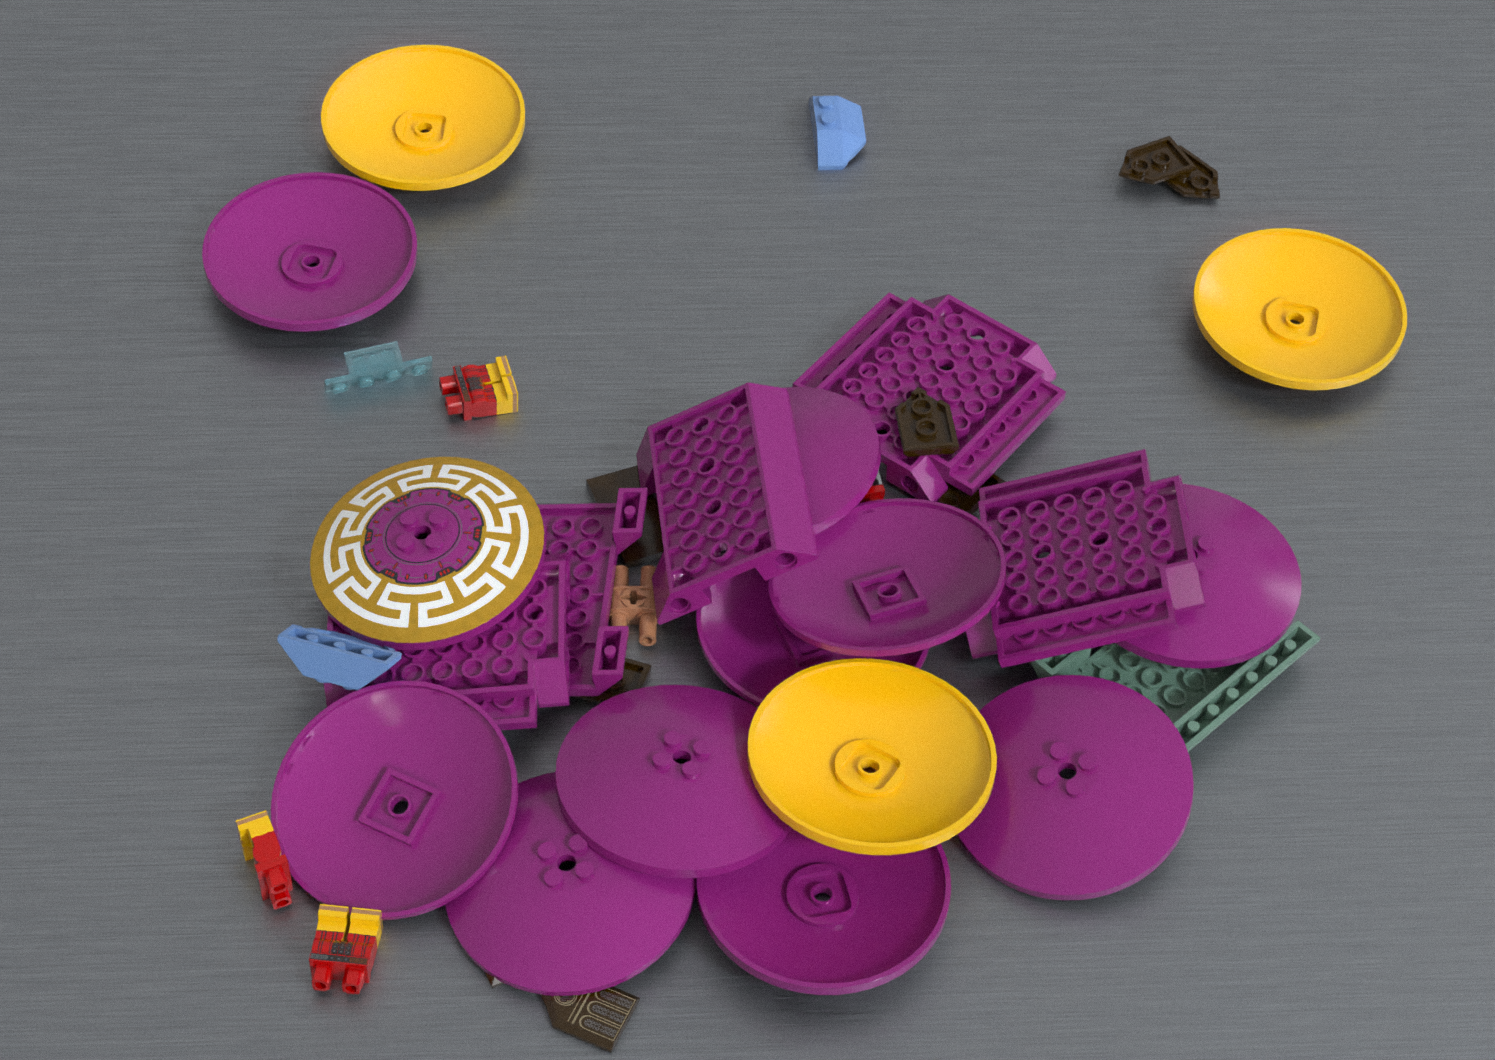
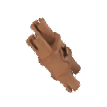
(635, 603)

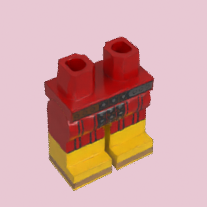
(480, 390)
(271, 868)
(344, 947)

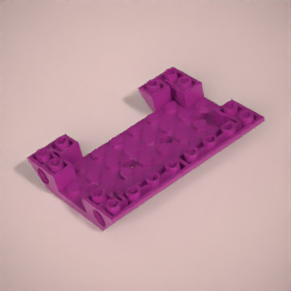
(753, 481)

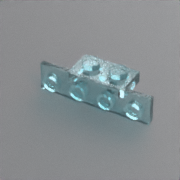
(376, 364)

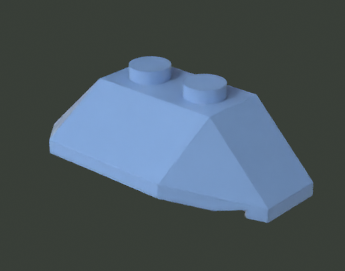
(836, 131)
(336, 656)

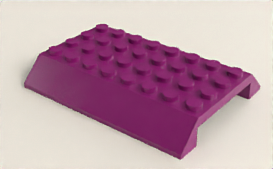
(594, 539)

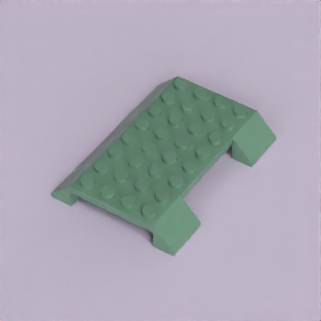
(1190, 697)

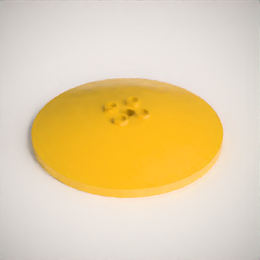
(386, 100)
(1339, 294)
(859, 713)

